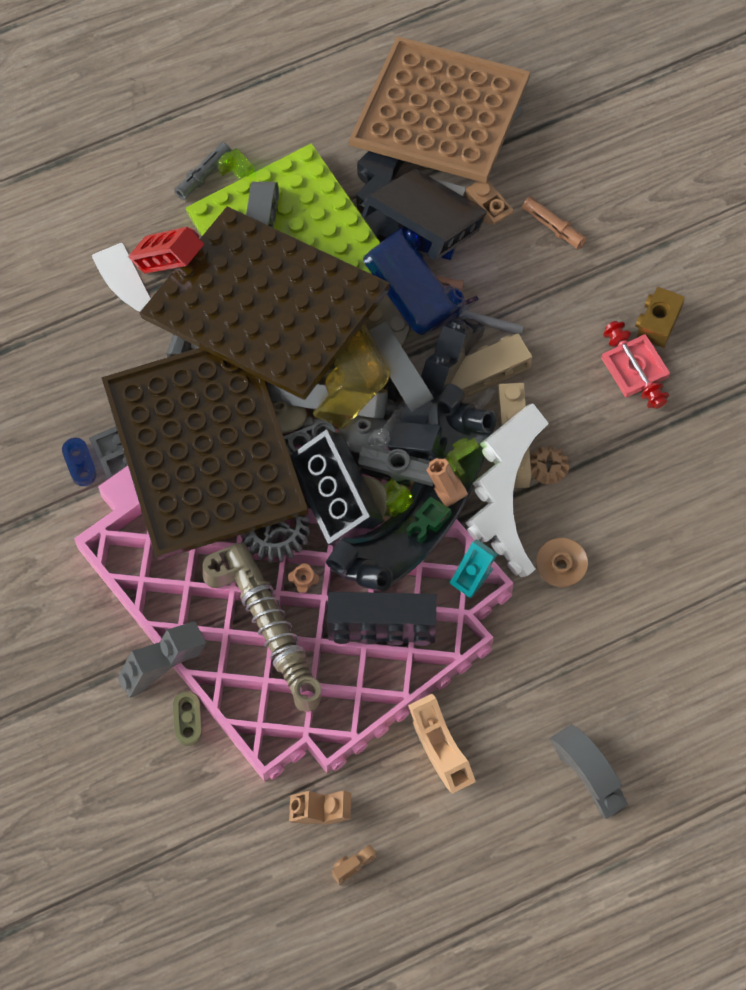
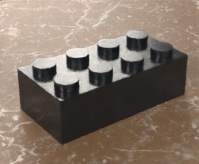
(335, 488)
(382, 617)

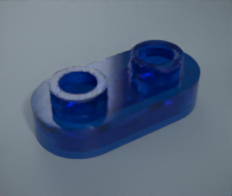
(79, 463)

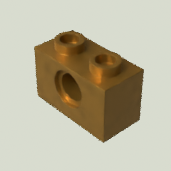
(661, 303)

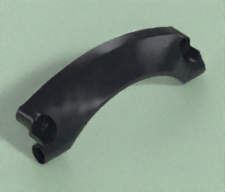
(387, 552)

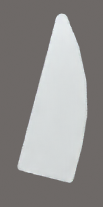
(121, 276)

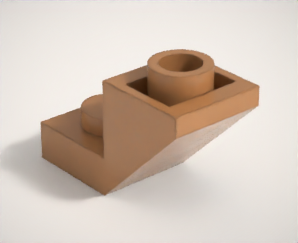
(319, 808)

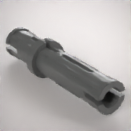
(196, 177)

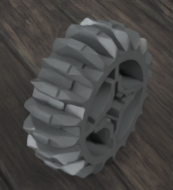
(291, 538)

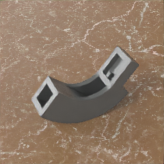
(592, 767)

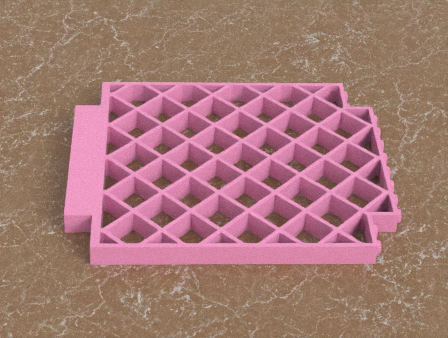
(123, 500)

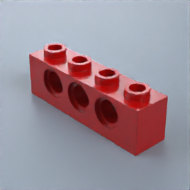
(166, 250)

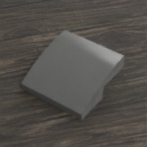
(109, 451)

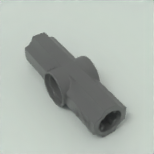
(383, 461)

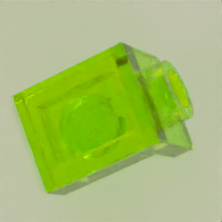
(237, 162)

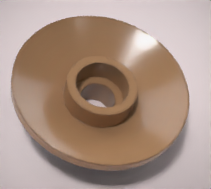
(562, 551)

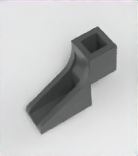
(151, 662)

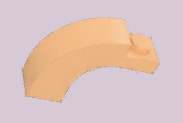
(439, 745)

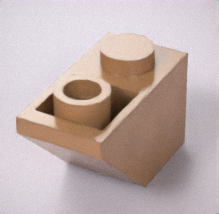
(489, 198)

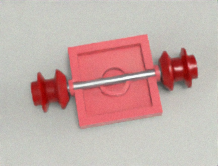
(635, 365)

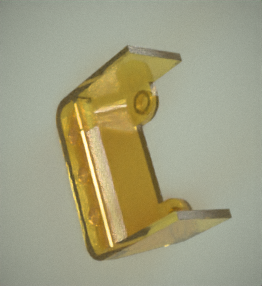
(354, 381)

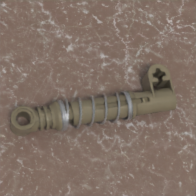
(258, 597)

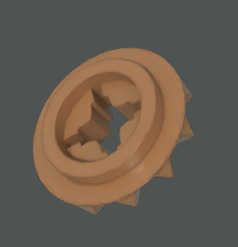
(556, 473)

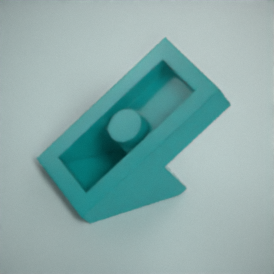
(474, 568)

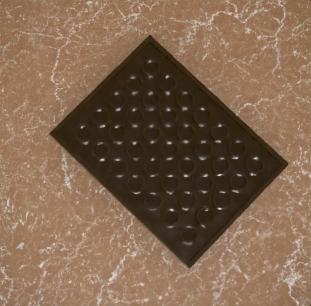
(266, 302)
(202, 450)

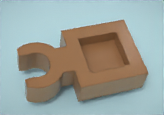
(347, 867)

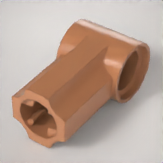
(446, 482)

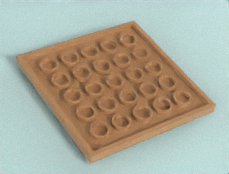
(440, 109)

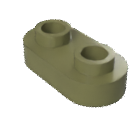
(187, 719)

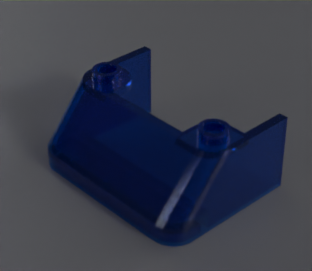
(413, 284)

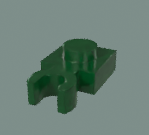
(429, 517)

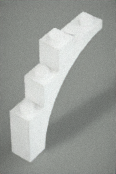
(496, 486)

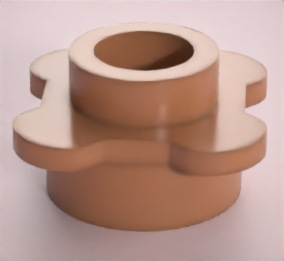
(300, 571)

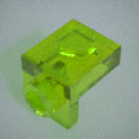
(462, 448)
(398, 498)

